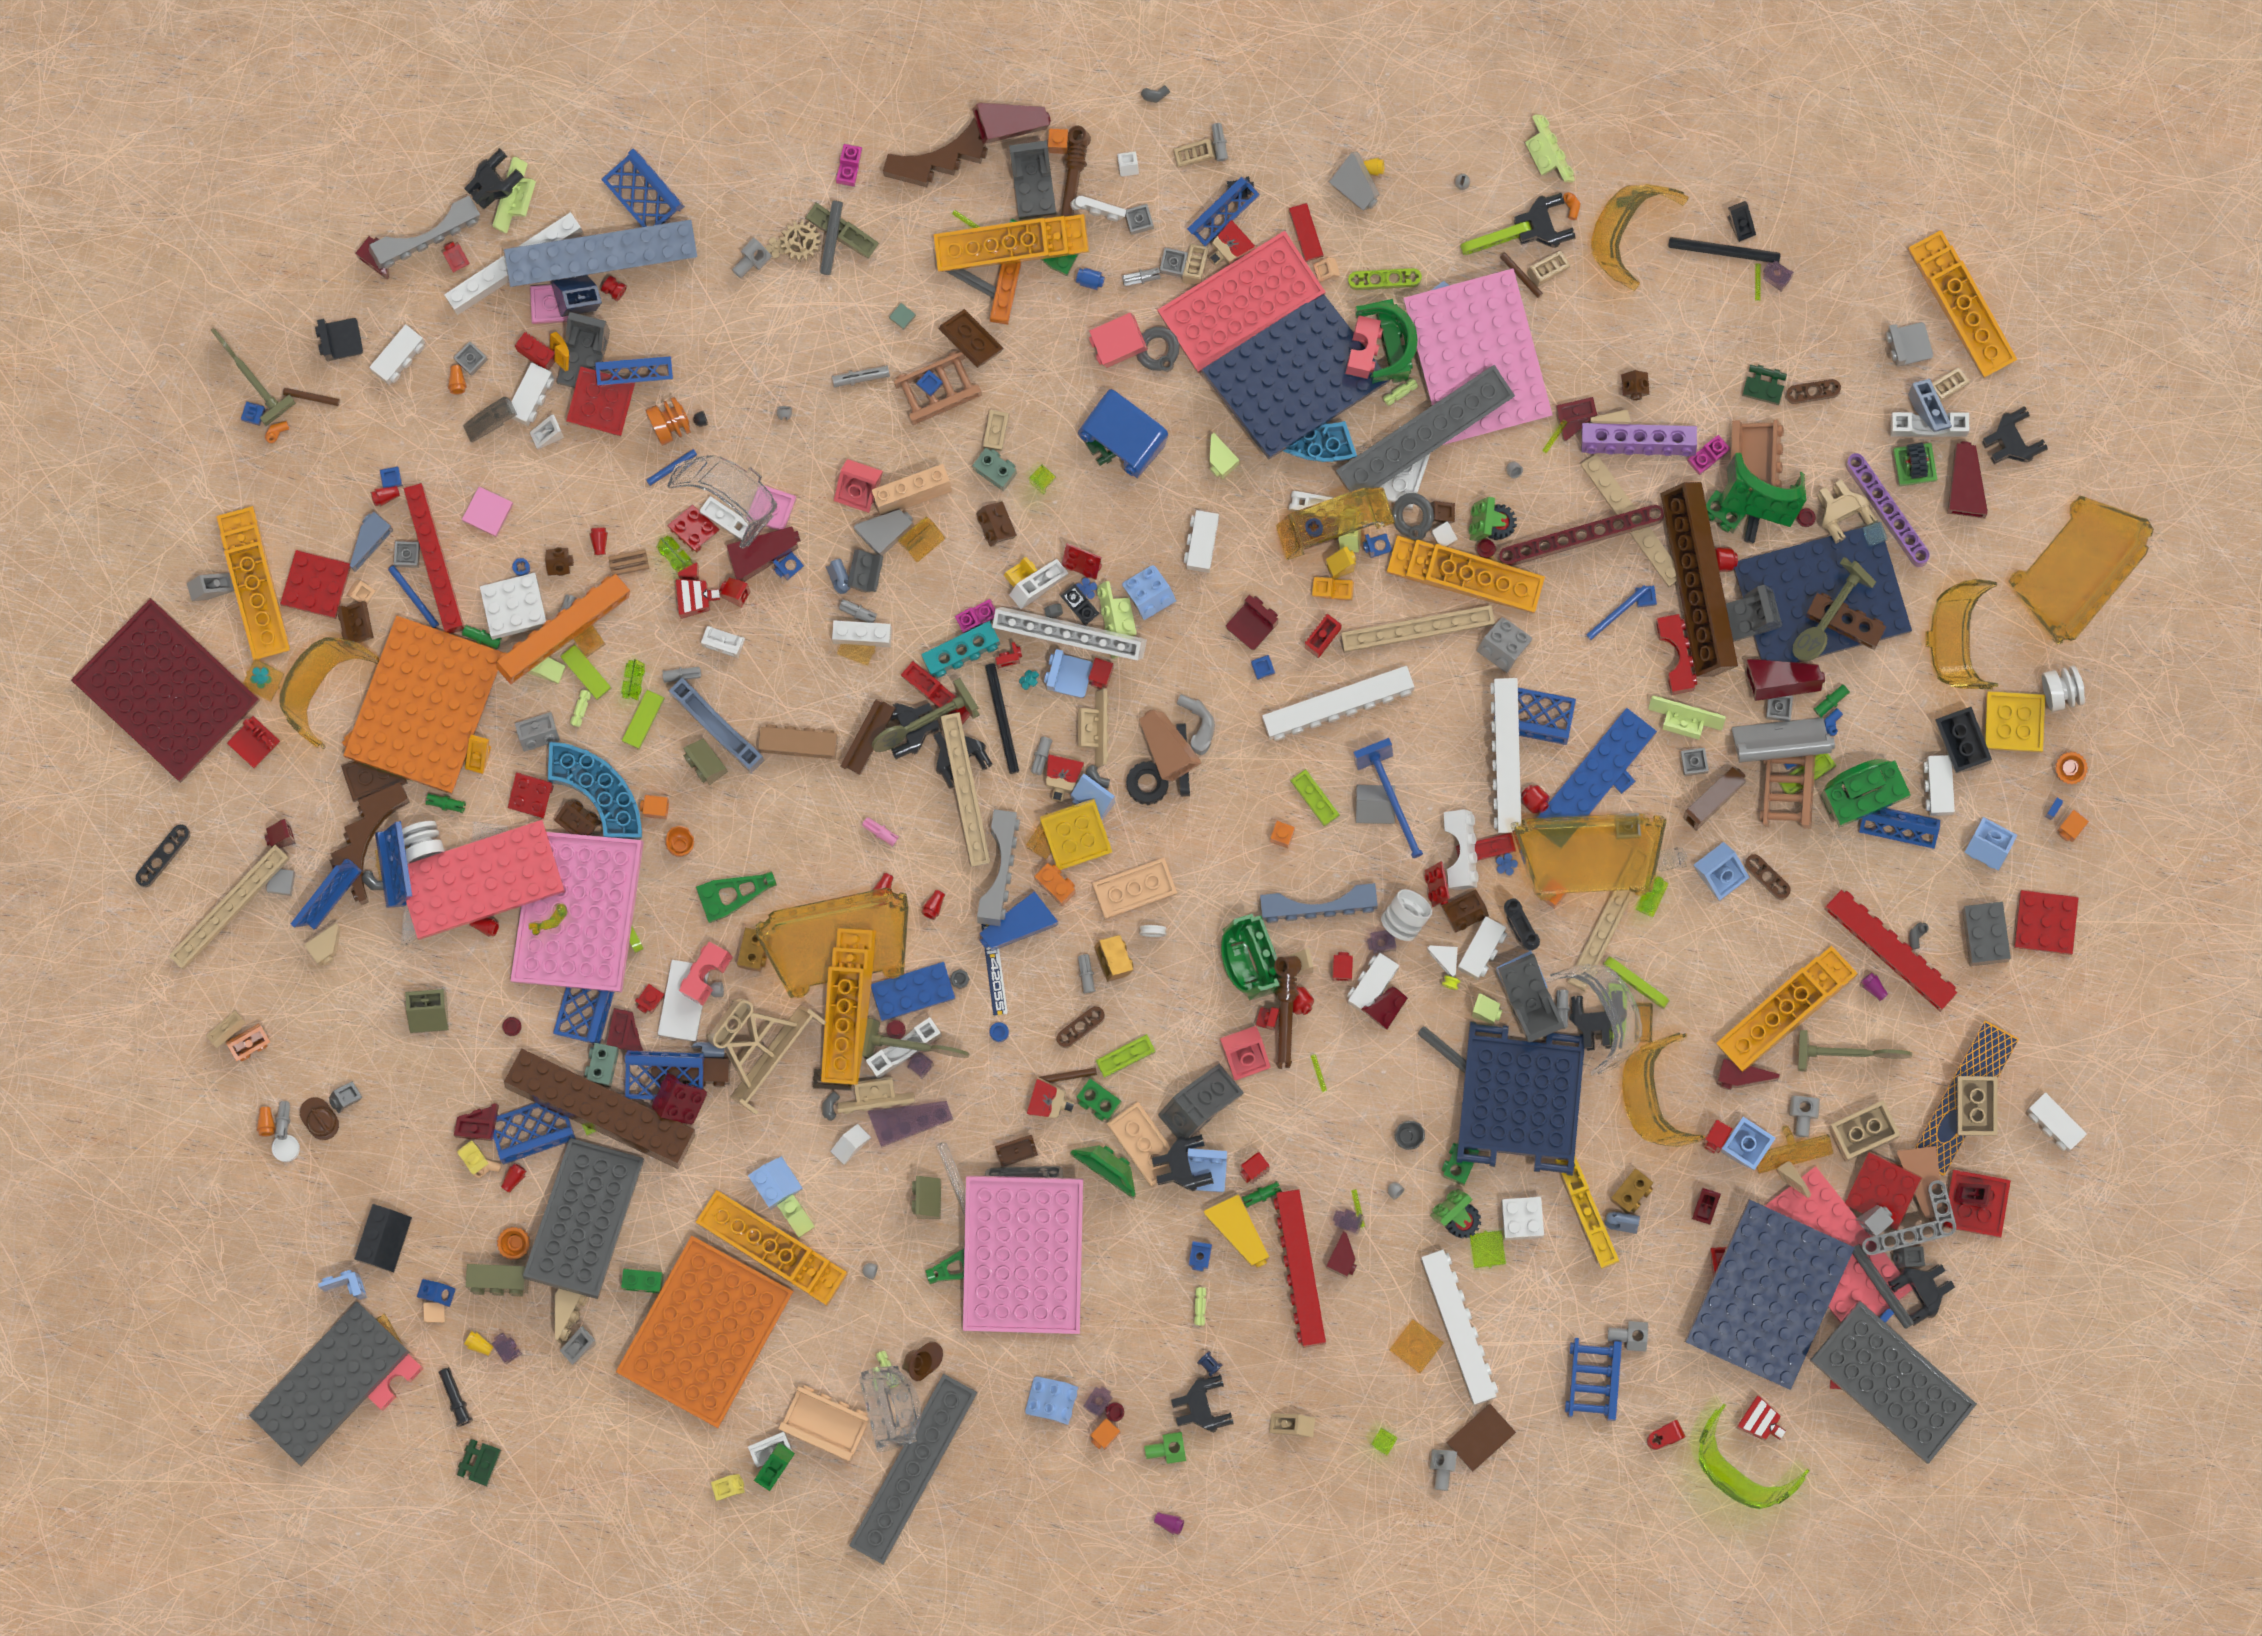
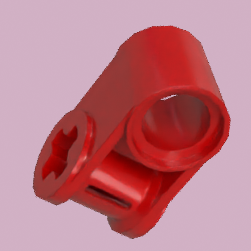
(1668, 1433)

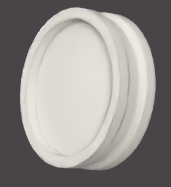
(1153, 931)
(286, 1149)

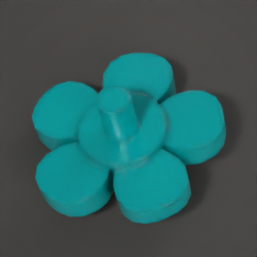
(260, 676)
(1029, 679)

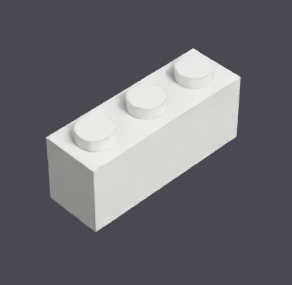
(397, 355)
(531, 393)
(1201, 541)
(862, 633)
(1939, 785)
(1482, 948)
(1373, 982)
(2056, 1122)

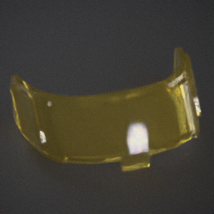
(1613, 223)
(1951, 635)
(309, 673)
(1642, 1099)

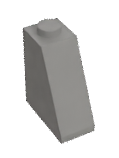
(1356, 182)
(884, 531)

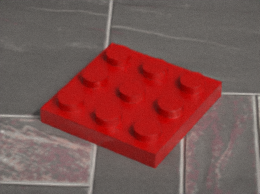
(599, 406)
(315, 584)
(2046, 922)
(1883, 1185)
(1976, 1219)

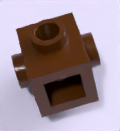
(1635, 384)
(558, 561)

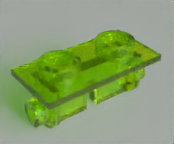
(668, 547)
(635, 671)
(1649, 903)

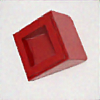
(690, 572)

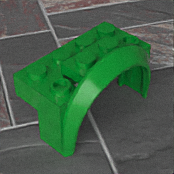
(1397, 355)
(1764, 499)
(1861, 780)
(1237, 960)

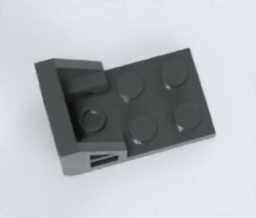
(1032, 179)
(586, 344)
(1754, 613)
(1530, 998)
(1200, 1102)

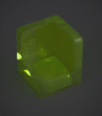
(1042, 479)
(1384, 1441)

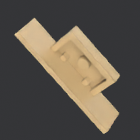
(1093, 728)
(875, 1094)

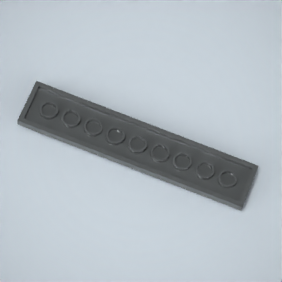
(1426, 431)
(913, 1470)

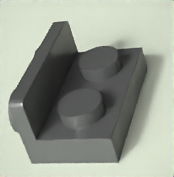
(865, 571)

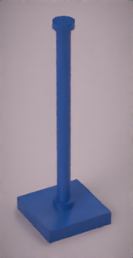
(1374, 755)

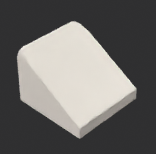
(1128, 164)
(1444, 534)

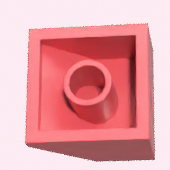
(856, 485)
(1245, 1053)

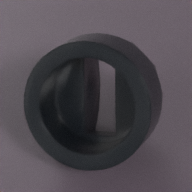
(700, 419)

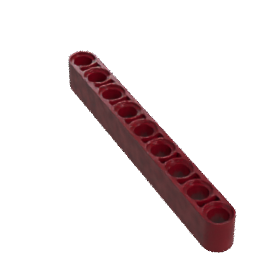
(1588, 528)

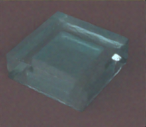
(1875, 533)

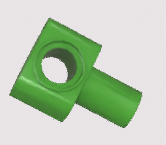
(1162, 1449)

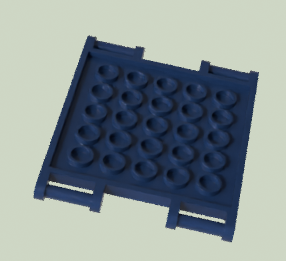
(1521, 1098)

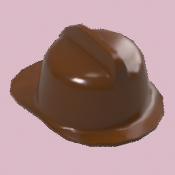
(319, 1118)
(923, 1361)

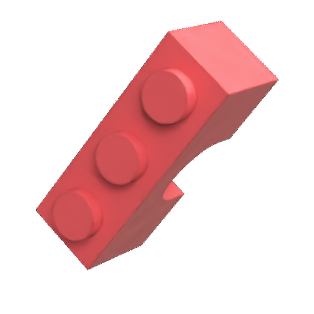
(1367, 332)
(710, 959)
(382, 1395)

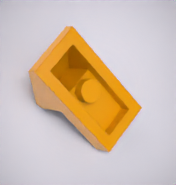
(477, 754)

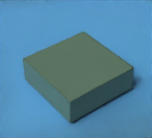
(902, 316)

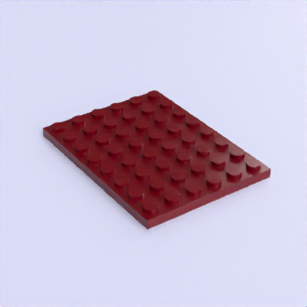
(165, 690)

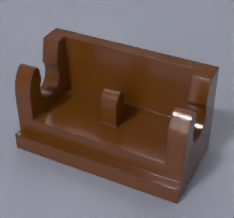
(1016, 1150)

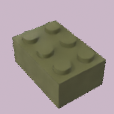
(496, 1279)

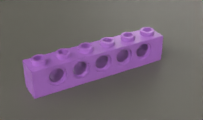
(1646, 433)

